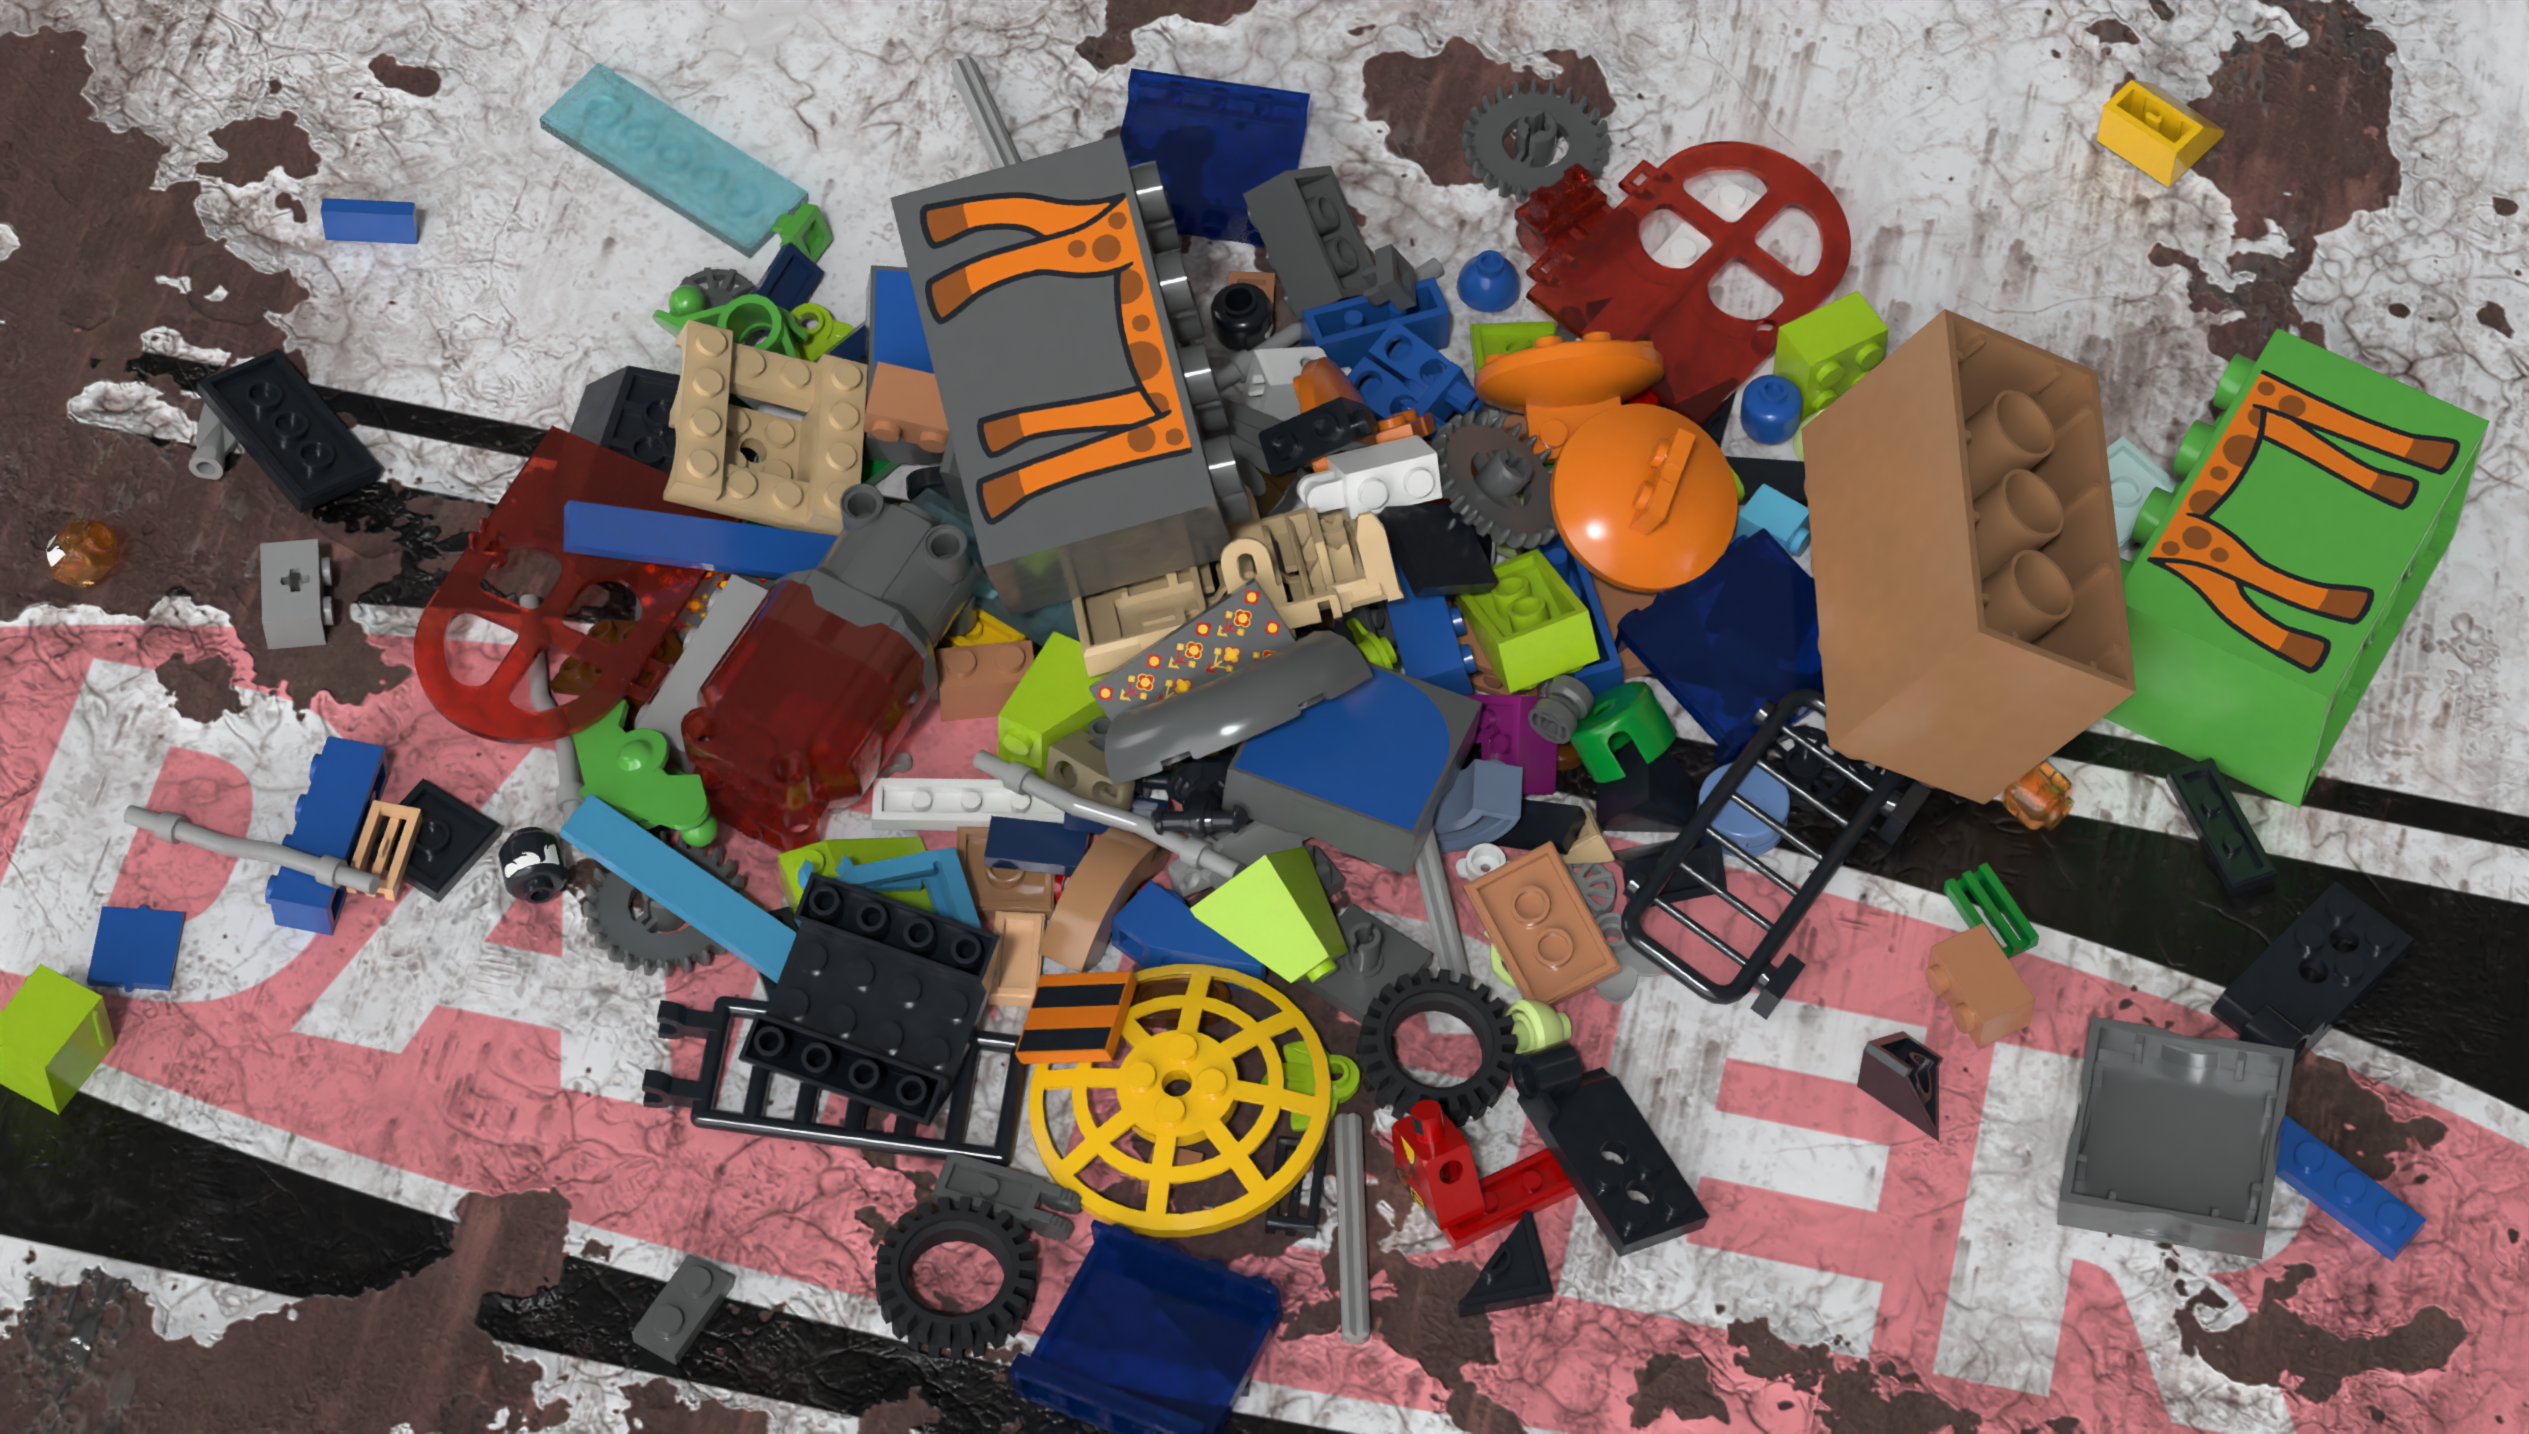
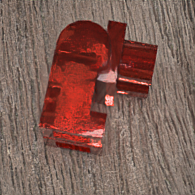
(1561, 214)

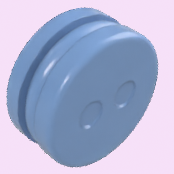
(1738, 823)

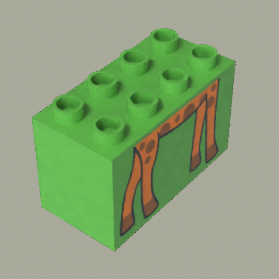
(2288, 559)

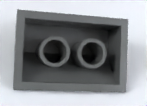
(1310, 237)

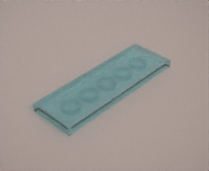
(673, 159)

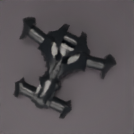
(1200, 790)

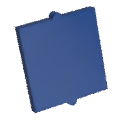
(136, 948)

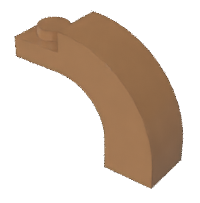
(1096, 894)

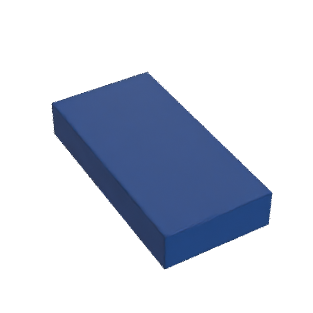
(370, 221)

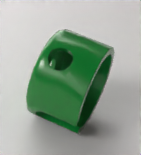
(1614, 719)

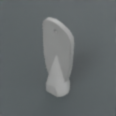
(213, 445)

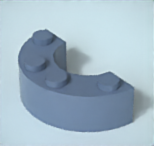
(1478, 806)

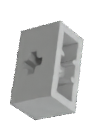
(294, 595)

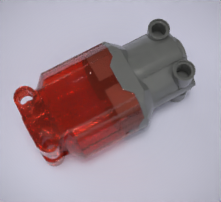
(831, 671)

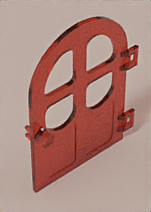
(1621, 290)
(533, 518)

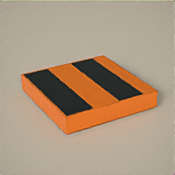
(1076, 1017)

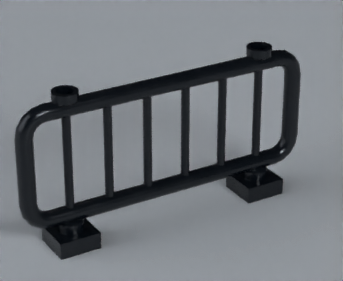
(1758, 970)

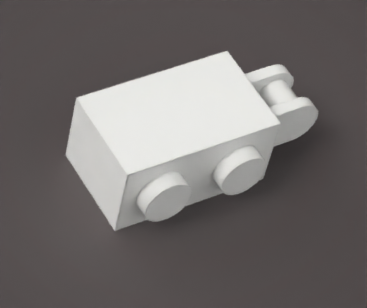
(1374, 478)

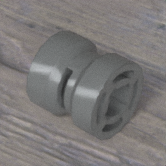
(1558, 713)

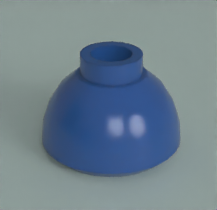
(1488, 282)

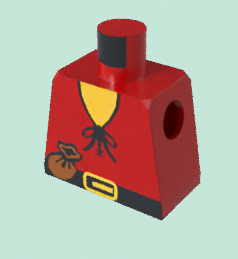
(1423, 1148)

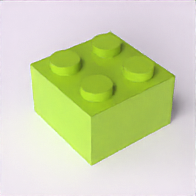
(1830, 350)

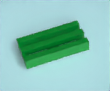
(2003, 900)

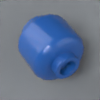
(1771, 409)

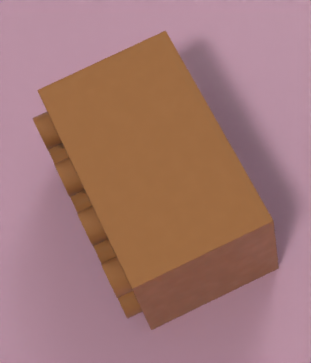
(1965, 559)

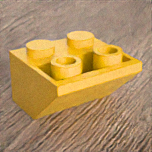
(2155, 131)

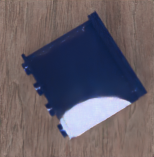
(1213, 145)
(1732, 640)
(1150, 1339)

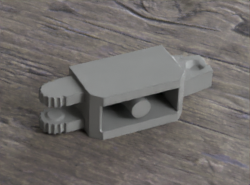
(1244, 847)

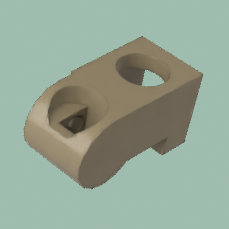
(1086, 771)

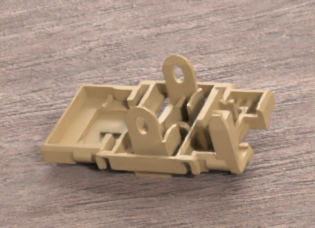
(1338, 565)

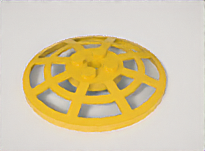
(1192, 1116)

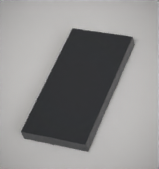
(288, 430)

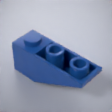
(1162, 931)

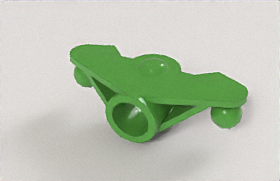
(740, 315)
(630, 777)

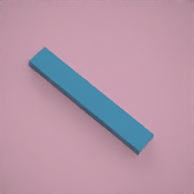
(680, 886)

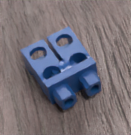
(1413, 378)

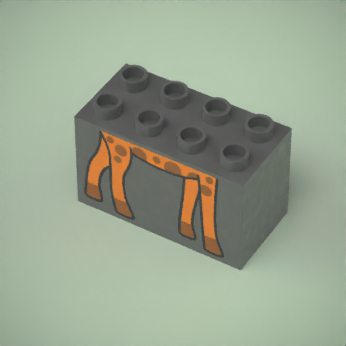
(1071, 374)

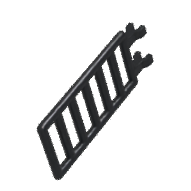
(664, 1090)

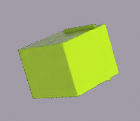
(52, 1038)

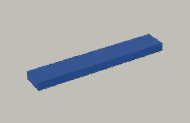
(690, 541)

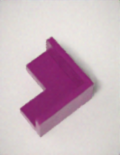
(1511, 739)

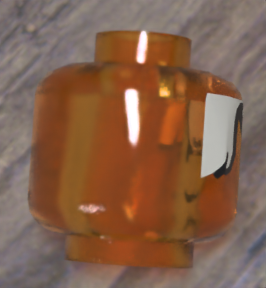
(82, 553)
(2040, 797)

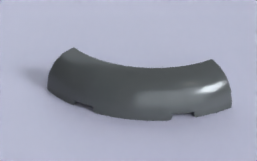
(1232, 706)

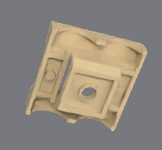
(801, 463)

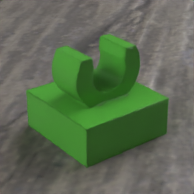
(804, 230)

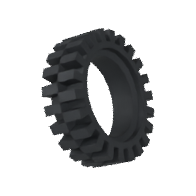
(1447, 997)
(962, 1330)

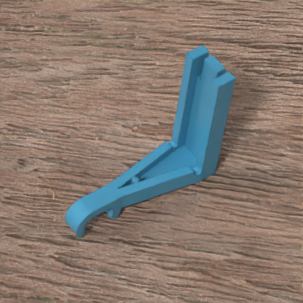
(935, 869)

